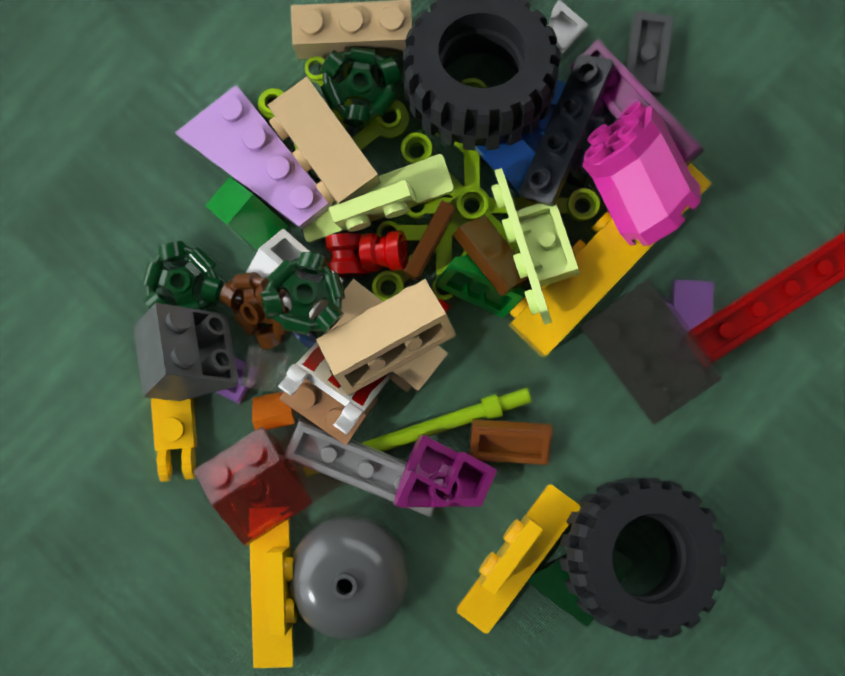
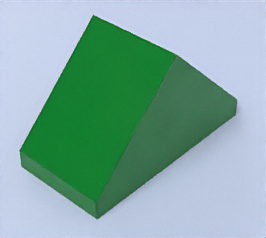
(245, 213)

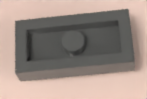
(649, 49)

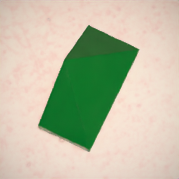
(469, 283)

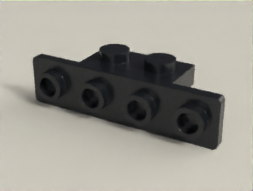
(565, 138)

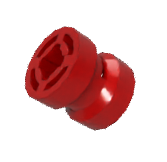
(383, 251)
(345, 254)

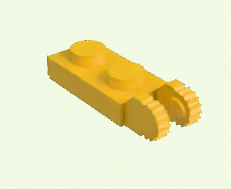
(174, 429)

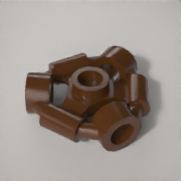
(244, 299)

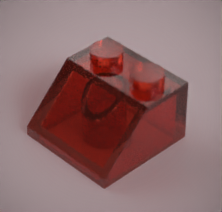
(253, 486)

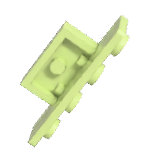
(388, 199)
(542, 243)

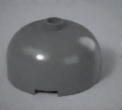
(352, 550)

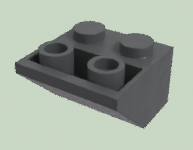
(184, 352)

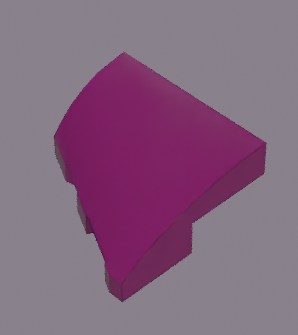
(442, 478)

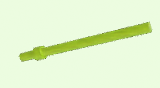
(489, 407)

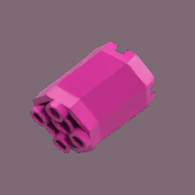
(641, 175)

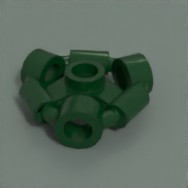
(359, 84)
(182, 280)
(304, 294)

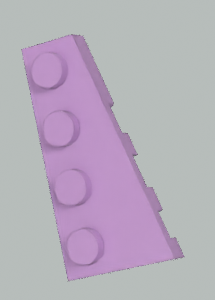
(249, 150)

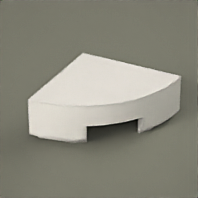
(566, 25)

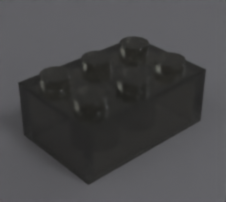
(652, 350)

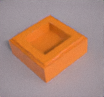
(271, 412)

